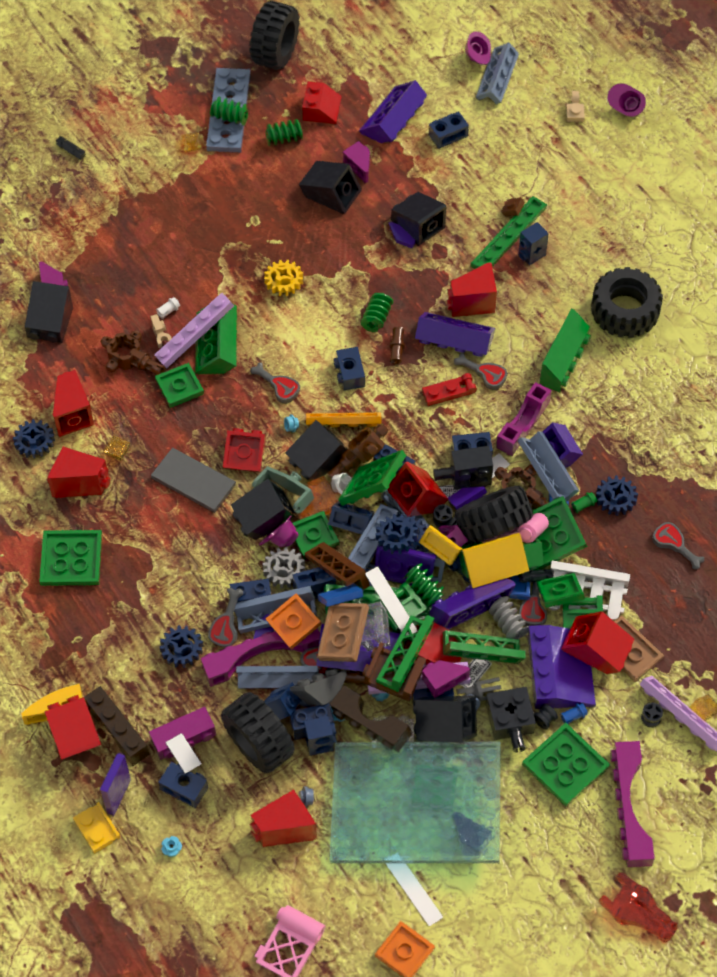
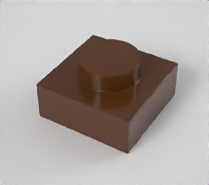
(513, 206)

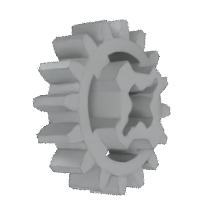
(284, 566)

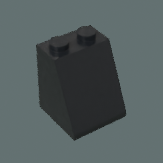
(331, 185)
(420, 216)
(48, 312)
(316, 451)
(263, 510)
(445, 718)

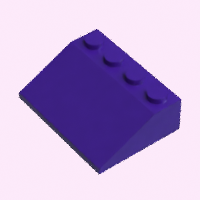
(556, 675)

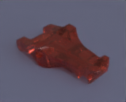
(637, 908)

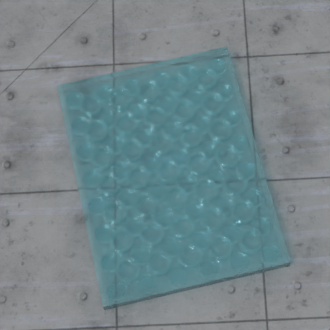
(416, 804)

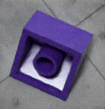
(563, 443)

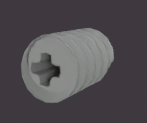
(507, 619)

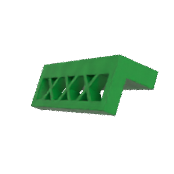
(479, 650)
(409, 655)

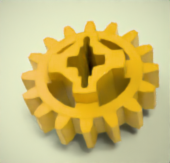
(283, 277)

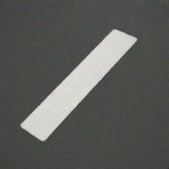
(389, 599)
(415, 892)

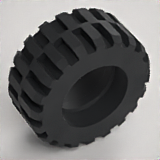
(274, 35)
(632, 284)
(494, 514)
(257, 732)

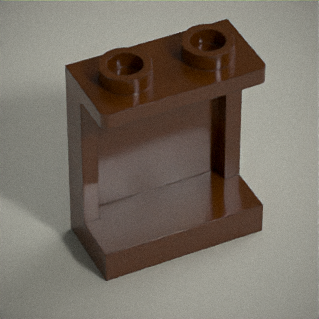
(379, 657)

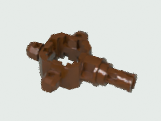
(137, 357)
(361, 449)
(527, 475)

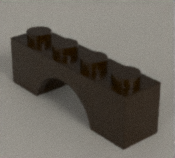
(114, 721)
(390, 731)

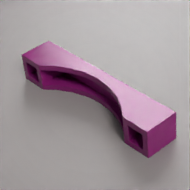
(222, 664)
(637, 843)

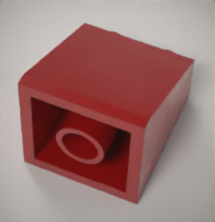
(473, 293)
(71, 405)
(77, 474)
(416, 491)
(598, 642)
(433, 646)
(72, 726)
(283, 822)

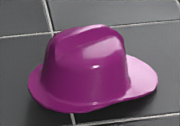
(478, 48)
(626, 99)
(283, 535)

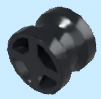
(442, 511)
(653, 710)
(545, 716)

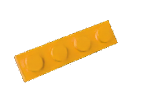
(352, 419)

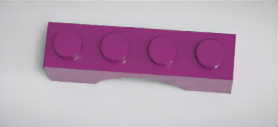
(532, 408)

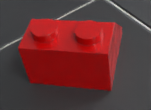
(321, 103)

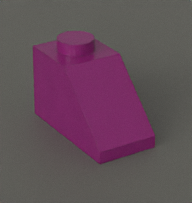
(359, 160)
(51, 275)
(443, 676)

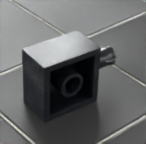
(468, 468)
(512, 725)

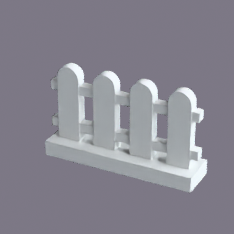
(599, 578)

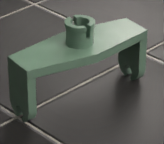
(289, 482)

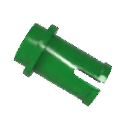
(584, 502)

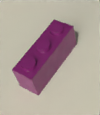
(194, 726)

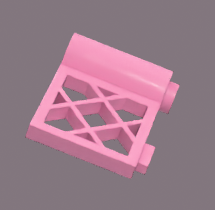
(529, 530)
(298, 926)

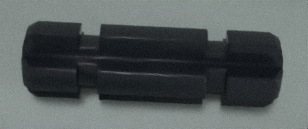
(70, 147)
(535, 575)

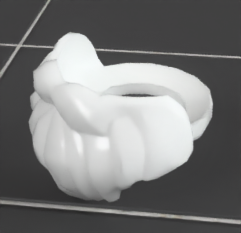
(340, 482)

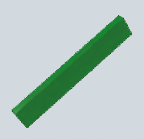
(510, 233)

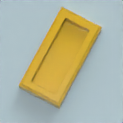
(440, 545)

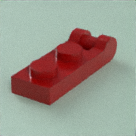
(449, 390)

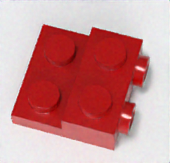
(244, 450)

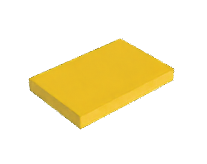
(495, 560)

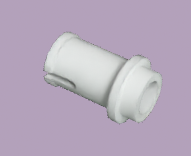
(168, 307)

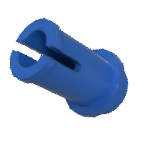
(573, 714)

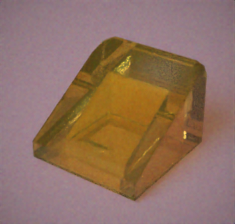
(704, 707)

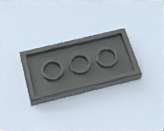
(193, 480)

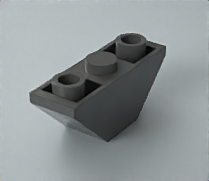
(321, 687)

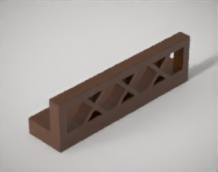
(337, 565)

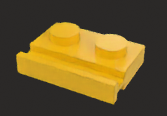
(96, 827)

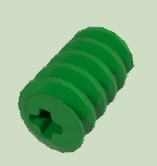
(229, 111)
(284, 131)
(376, 312)
(424, 584)

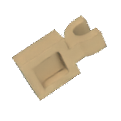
(575, 111)
(158, 328)

